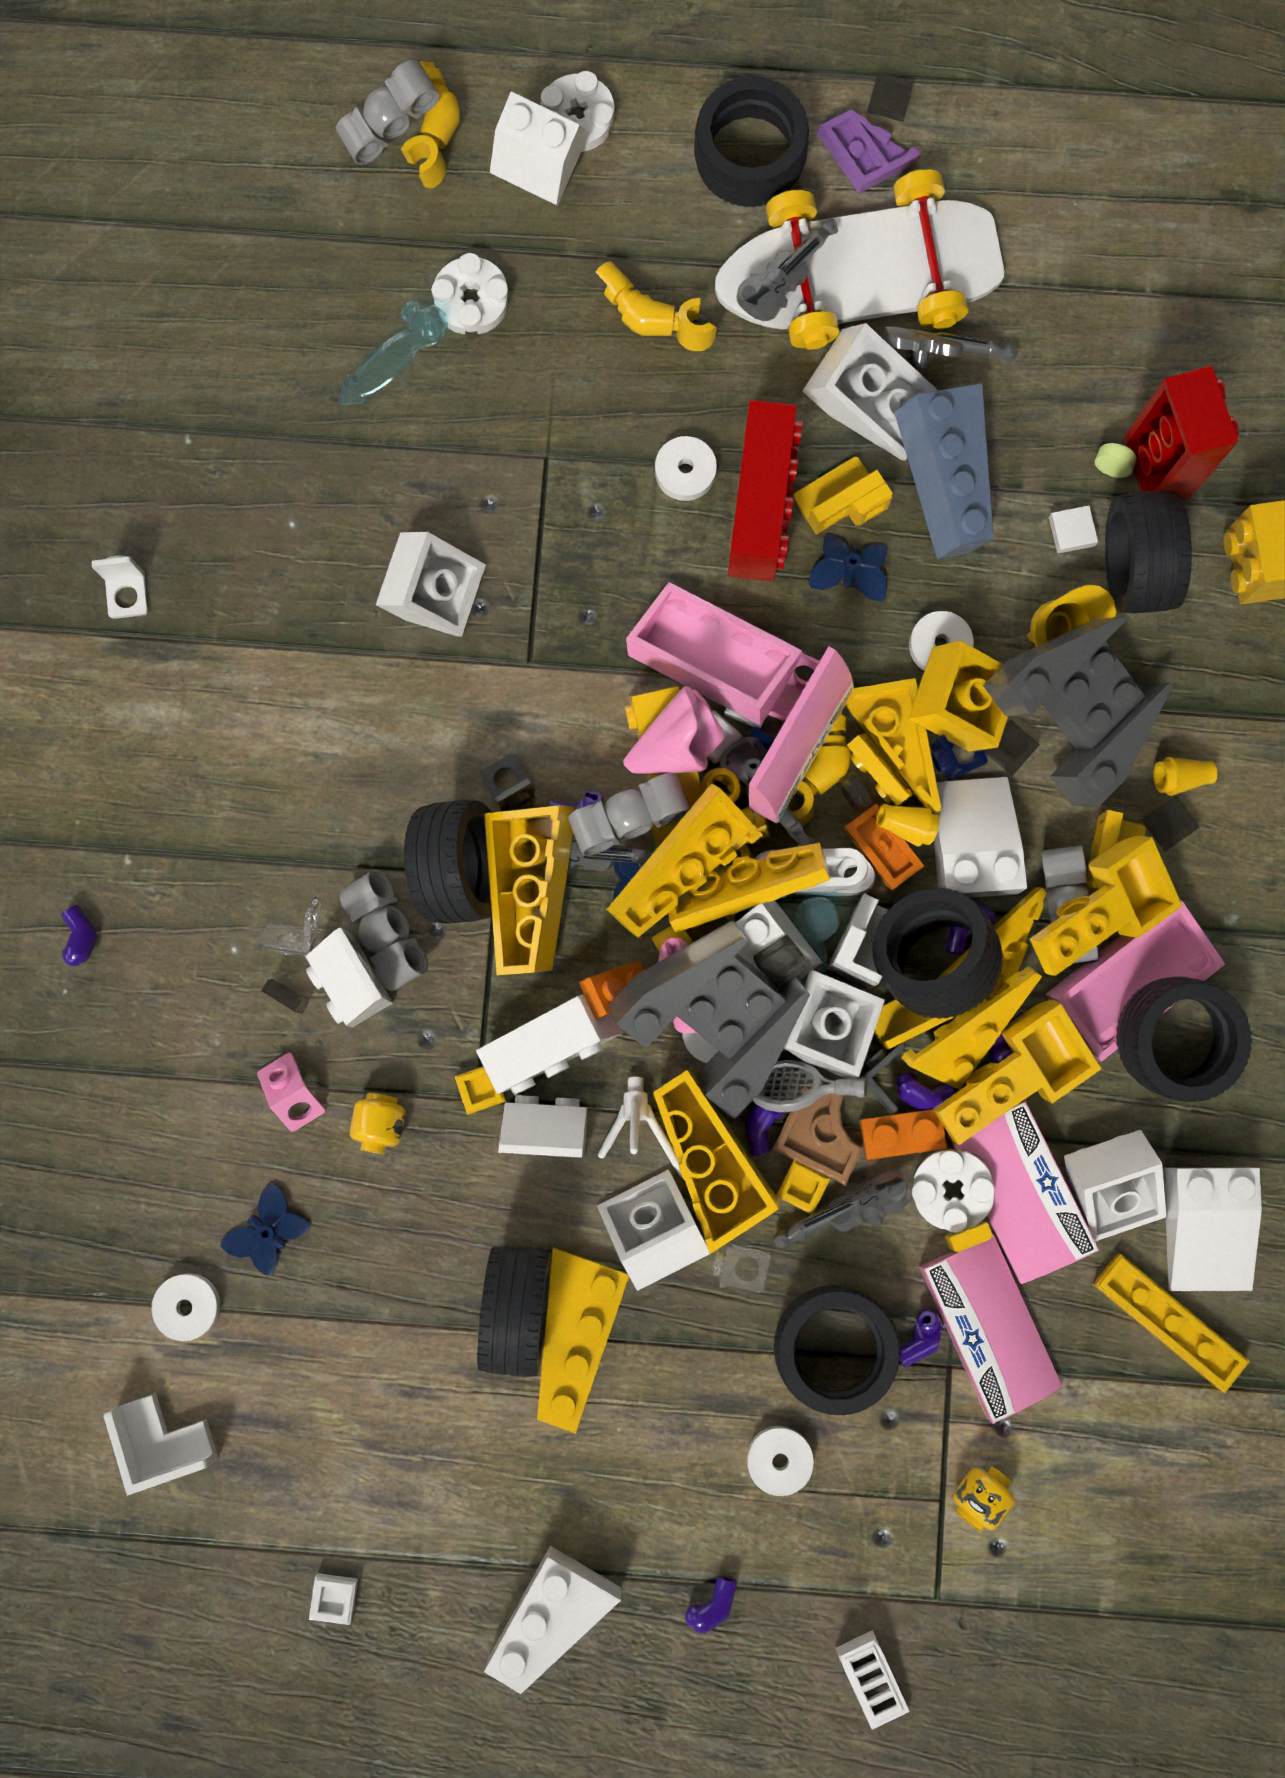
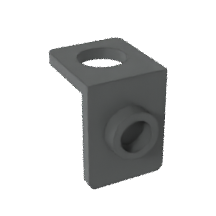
(516, 795)
(876, 1063)

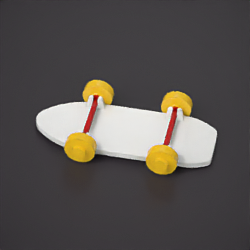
(878, 263)

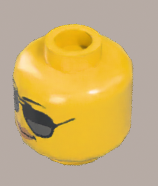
(377, 1122)

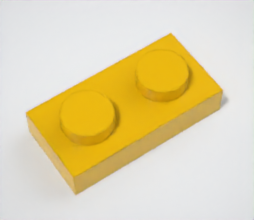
(869, 758)

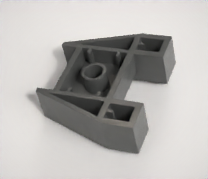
(1089, 701)
(724, 1004)

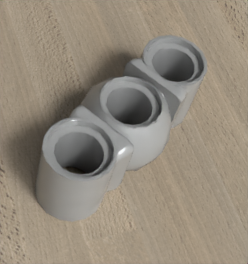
(387, 112)
(629, 814)
(1065, 877)
(383, 930)

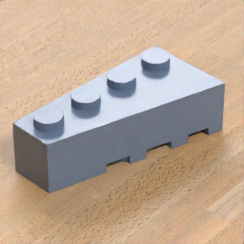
(950, 466)

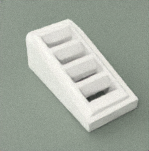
(857, 1649)

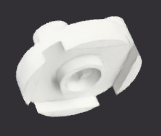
(585, 92)
(477, 274)
(953, 1213)

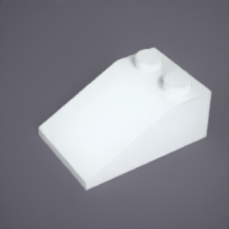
(864, 385)
(979, 839)
(1212, 1227)

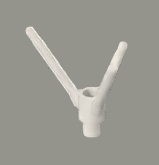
(635, 1110)

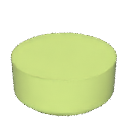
(1115, 460)

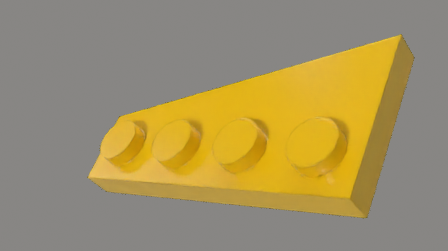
(695, 847)
(750, 884)
(578, 1324)

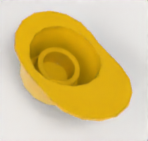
(1070, 612)

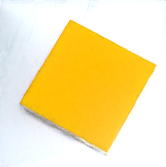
(871, 505)
(477, 1090)
(802, 1187)
(968, 1237)

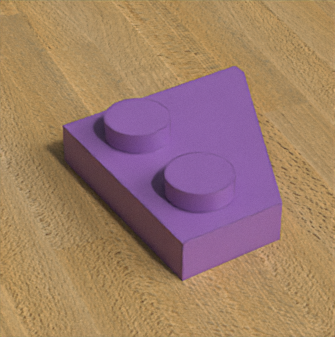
(864, 150)

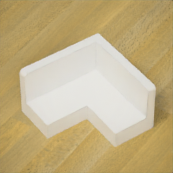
(854, 951)
(150, 1453)

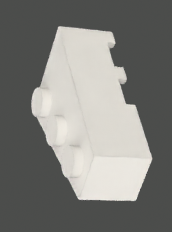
(546, 1045)
(549, 1619)

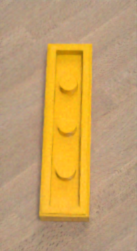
(1171, 1322)

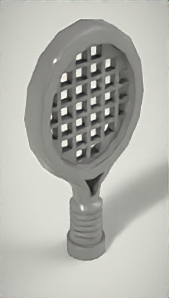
(819, 1087)

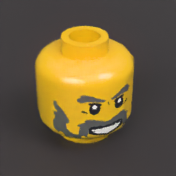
(984, 1498)

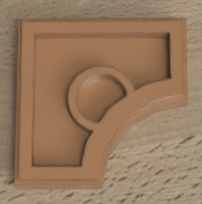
(819, 1139)

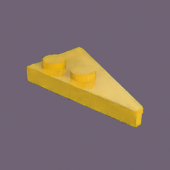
(884, 717)
(1012, 933)
(970, 1035)

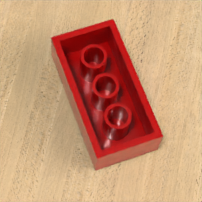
(1182, 433)
(762, 498)

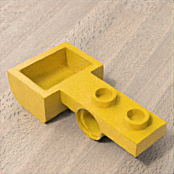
(1131, 899)
(1045, 1059)

